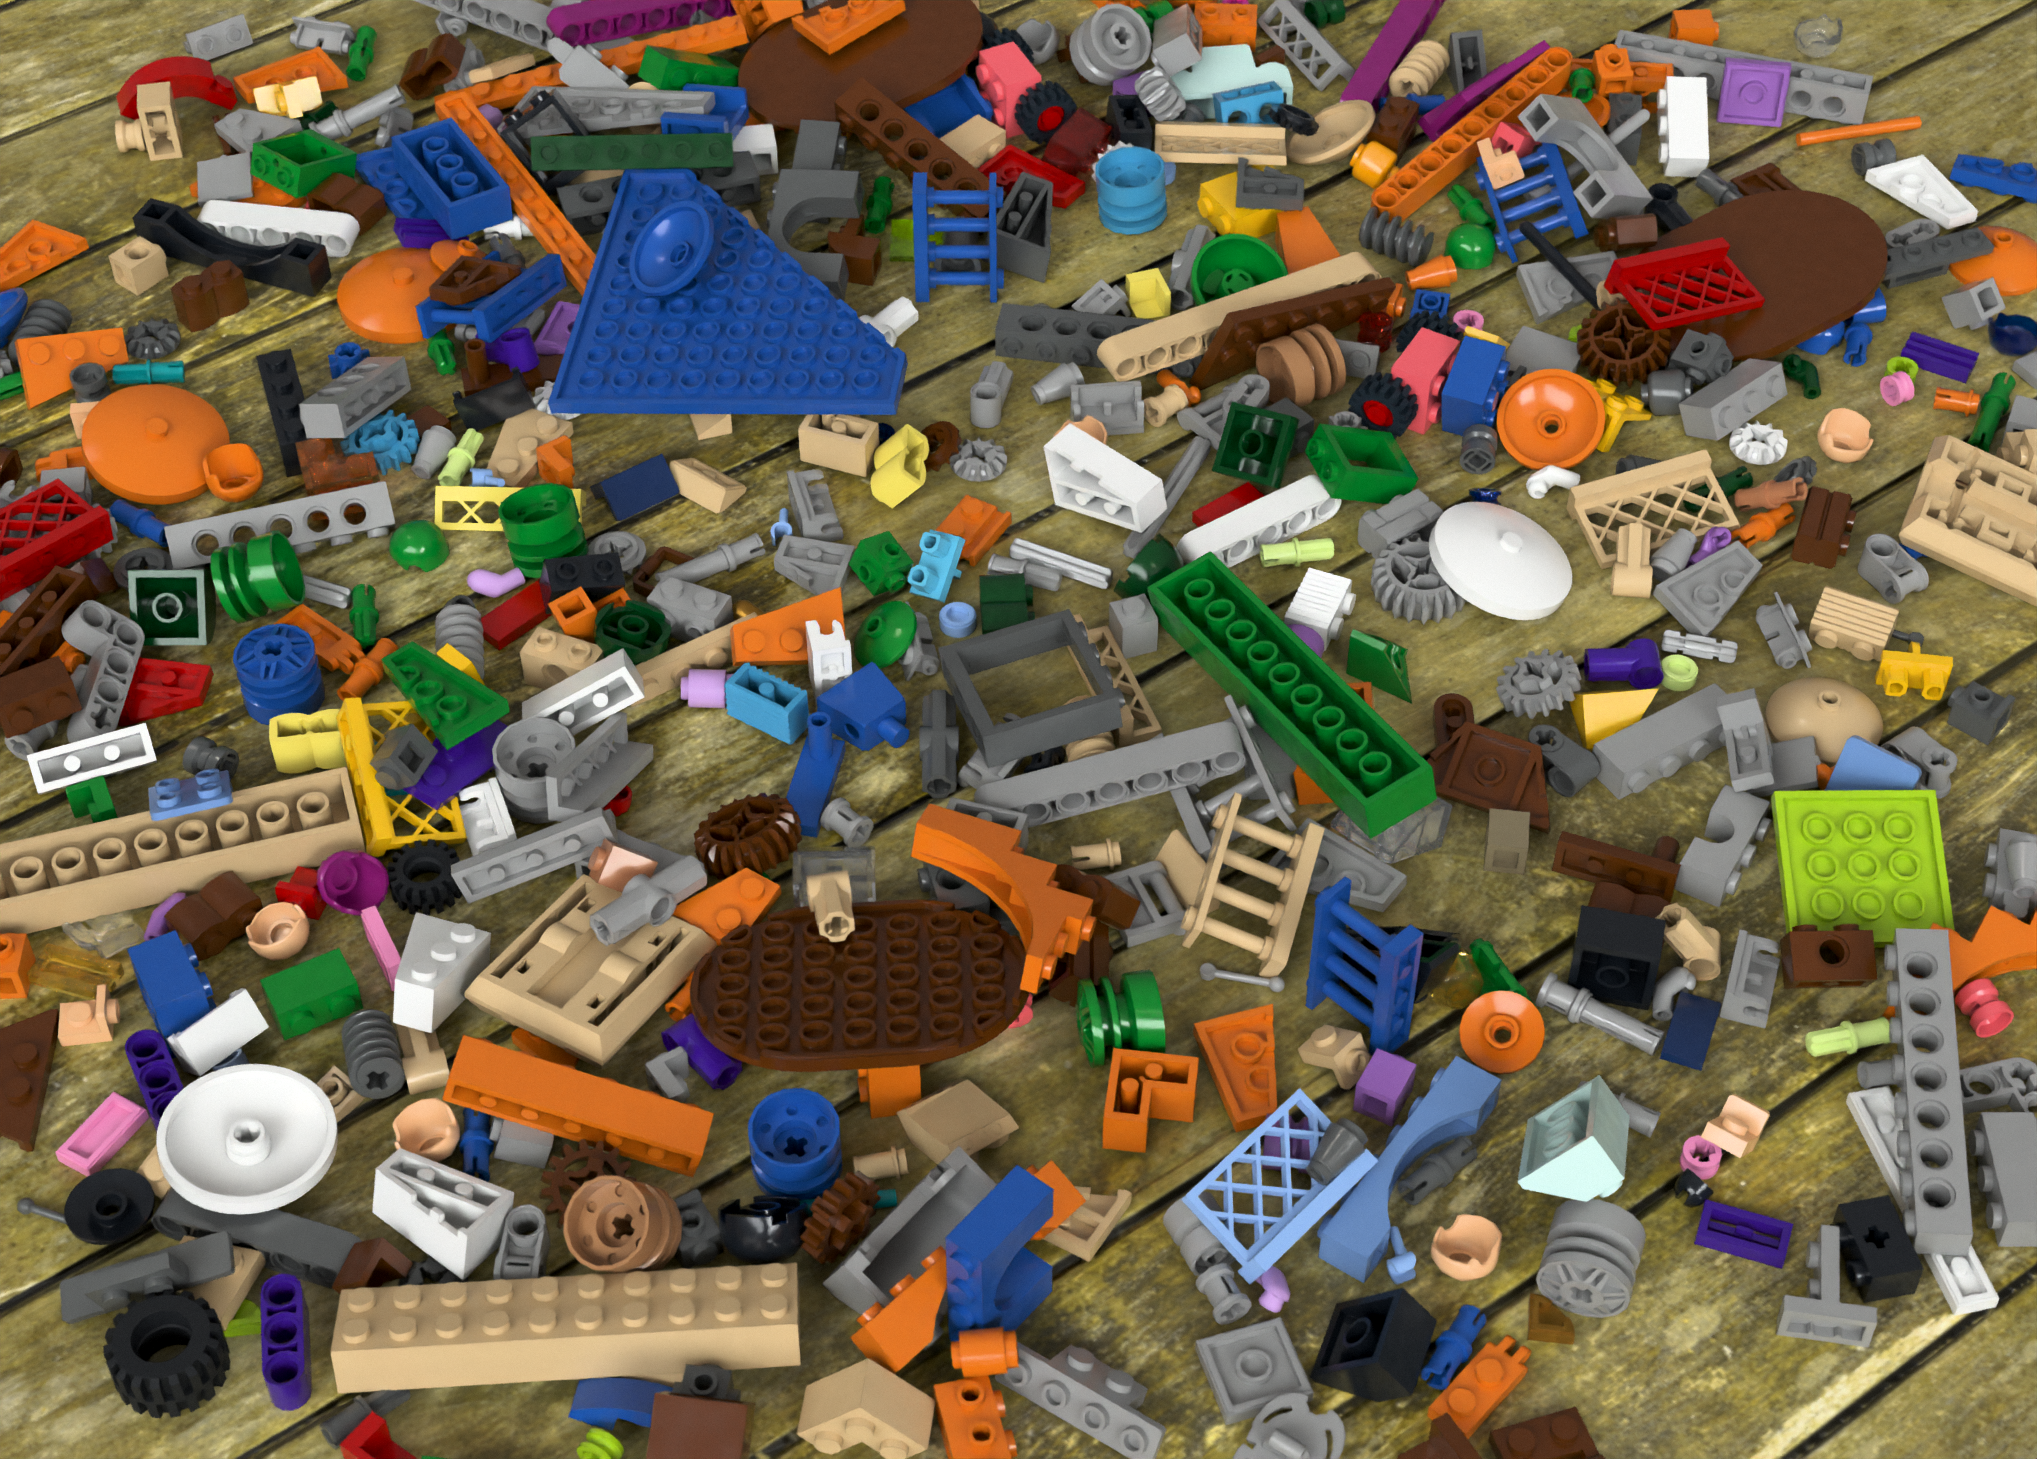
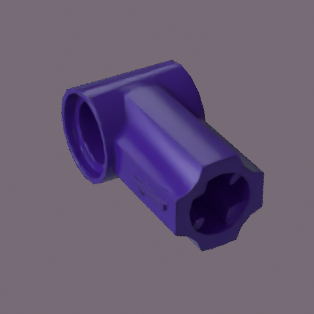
(514, 349)
(1635, 663)
(708, 1061)

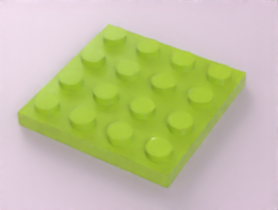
(1862, 860)

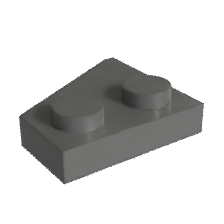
(1267, 188)

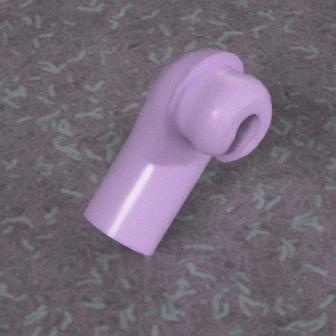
(493, 584)
(1275, 1288)

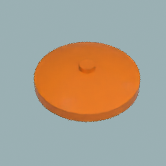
(382, 292)
(152, 443)

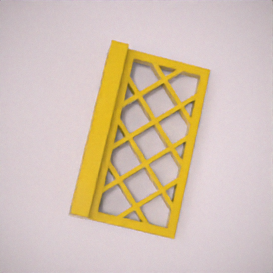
(370, 796)

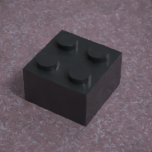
(1616, 956)

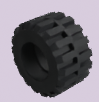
(175, 1382)

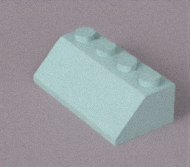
(1577, 1145)

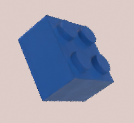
(1474, 386)
(170, 984)

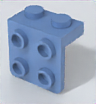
(1870, 767)
(203, 792)

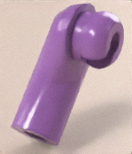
(1713, 541)
(157, 924)

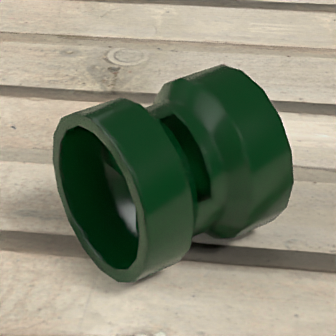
(1324, 12)

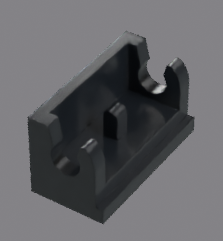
(495, 402)

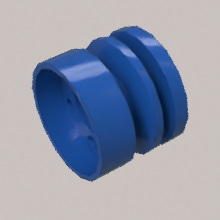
(278, 672)
(795, 1144)

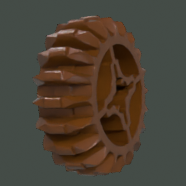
(1606, 353)
(748, 835)

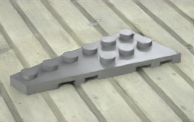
(610, 108)

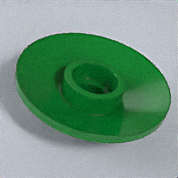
(885, 634)

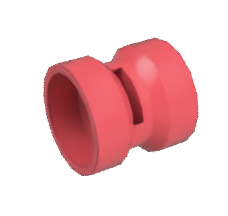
(1981, 1004)

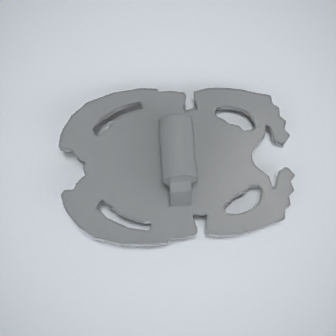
(1294, 1433)

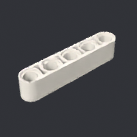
(277, 225)
(1261, 522)

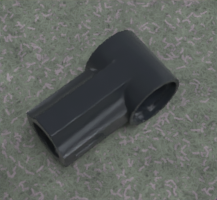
(1666, 208)

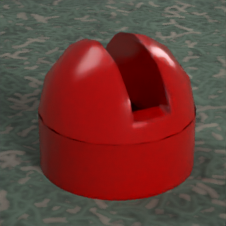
(621, 802)

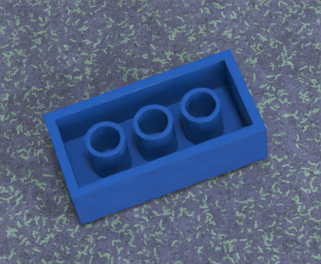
(452, 178)

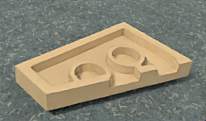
(515, 449)

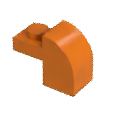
(577, 614)

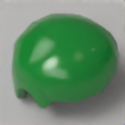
(1470, 246)
(419, 544)

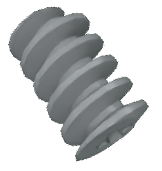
(462, 629)

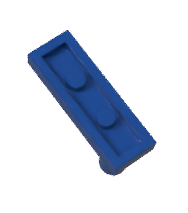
(815, 773)

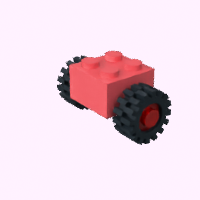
(1016, 89)
(1413, 390)

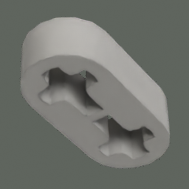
(1912, 232)
(1250, 384)

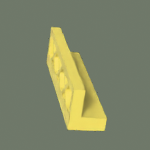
(479, 497)

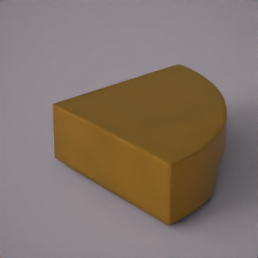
(1547, 1322)

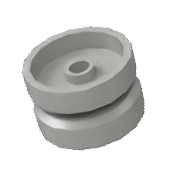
(1110, 44)

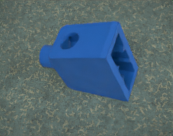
(866, 709)

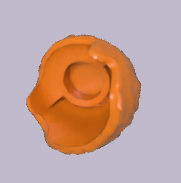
(233, 472)

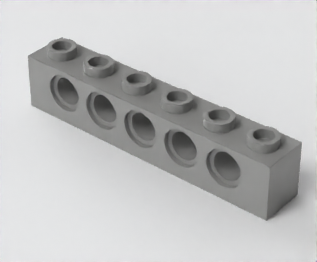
(373, 498)

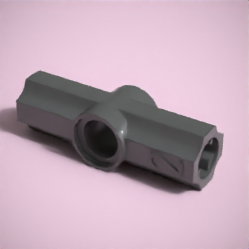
(939, 744)

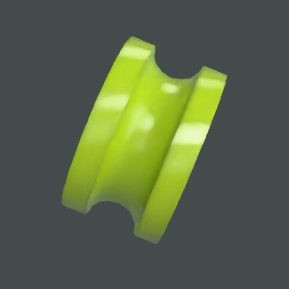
(1902, 364)
(600, 1446)

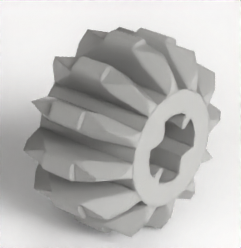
(1160, 94)

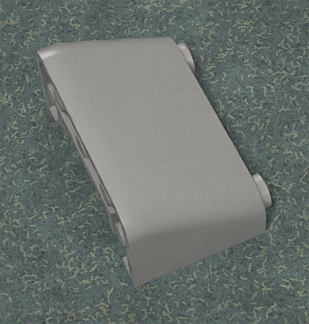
(910, 1235)

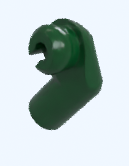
(1804, 374)

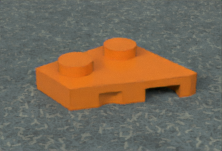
(730, 904)

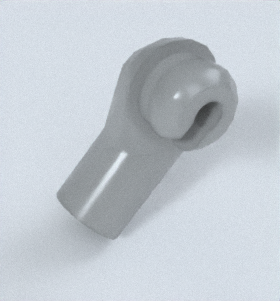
(1666, 987)

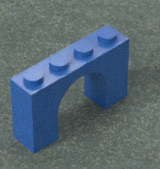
(987, 1266)

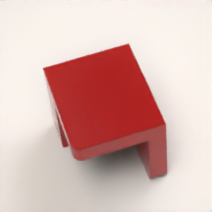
(372, 1441)

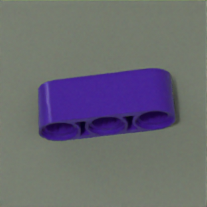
(153, 1071)
(287, 1359)

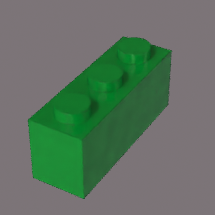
(674, 68)

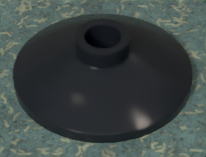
(106, 1193)

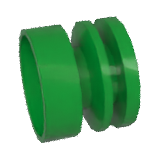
(541, 526)
(257, 576)
(1120, 1018)

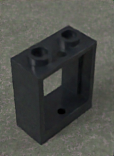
(516, 118)

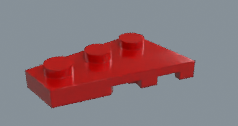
(1012, 161)

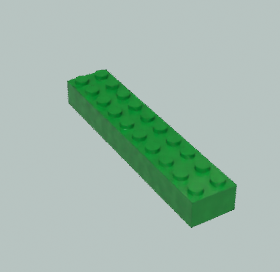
(1293, 695)

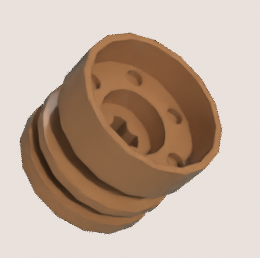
(1302, 365)
(602, 1220)

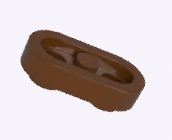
(1450, 714)

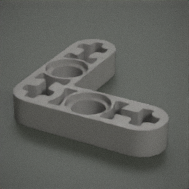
(2004, 1088)

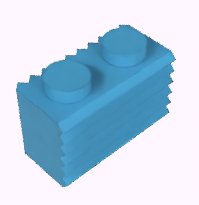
(767, 703)

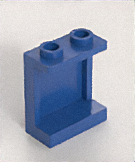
(951, 107)
(725, 117)

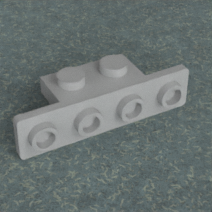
(1088, 1397)

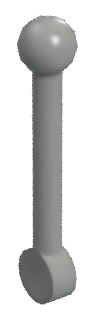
(1209, 972)

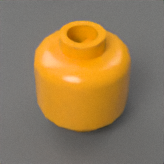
(1373, 164)

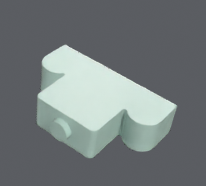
(1228, 69)

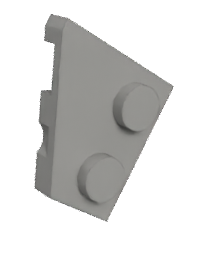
(248, 126)
(814, 563)

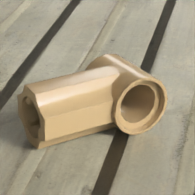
(1632, 570)
(832, 901)
(1694, 943)
(423, 1060)

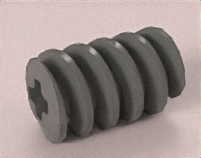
(1394, 239)
(43, 318)
(372, 1054)

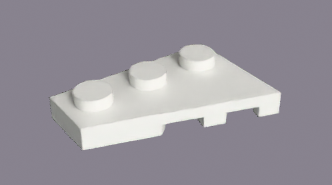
(1925, 190)

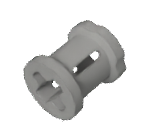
(846, 822)
(1223, 1294)

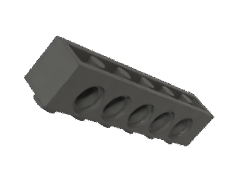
(590, 203)
(1065, 336)

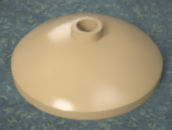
(1339, 133)
(1825, 710)

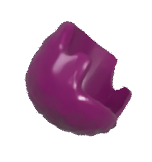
(352, 881)

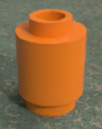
(985, 1351)

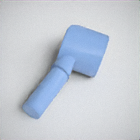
(485, 478)
(782, 527)
(1402, 1265)

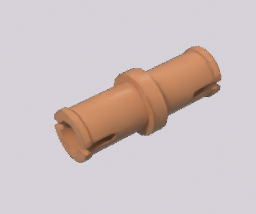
(1771, 494)

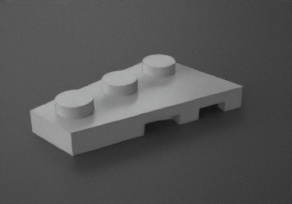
(1551, 293)
(1709, 588)
(1373, 881)

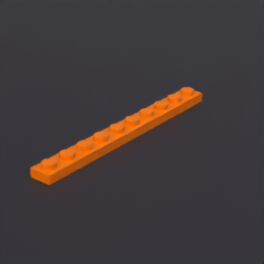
(698, 39)
(527, 196)

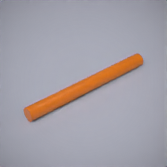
(1859, 130)

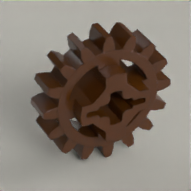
(569, 1182)
(840, 1217)

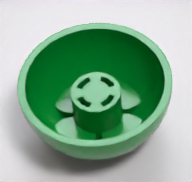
(1232, 265)

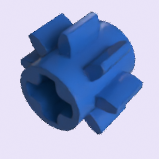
(346, 357)

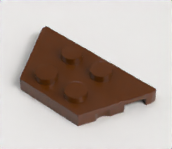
(1493, 772)
(24, 1075)

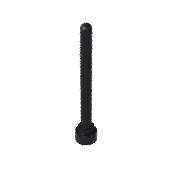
(1560, 263)

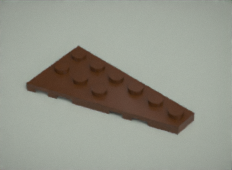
(1244, 330)

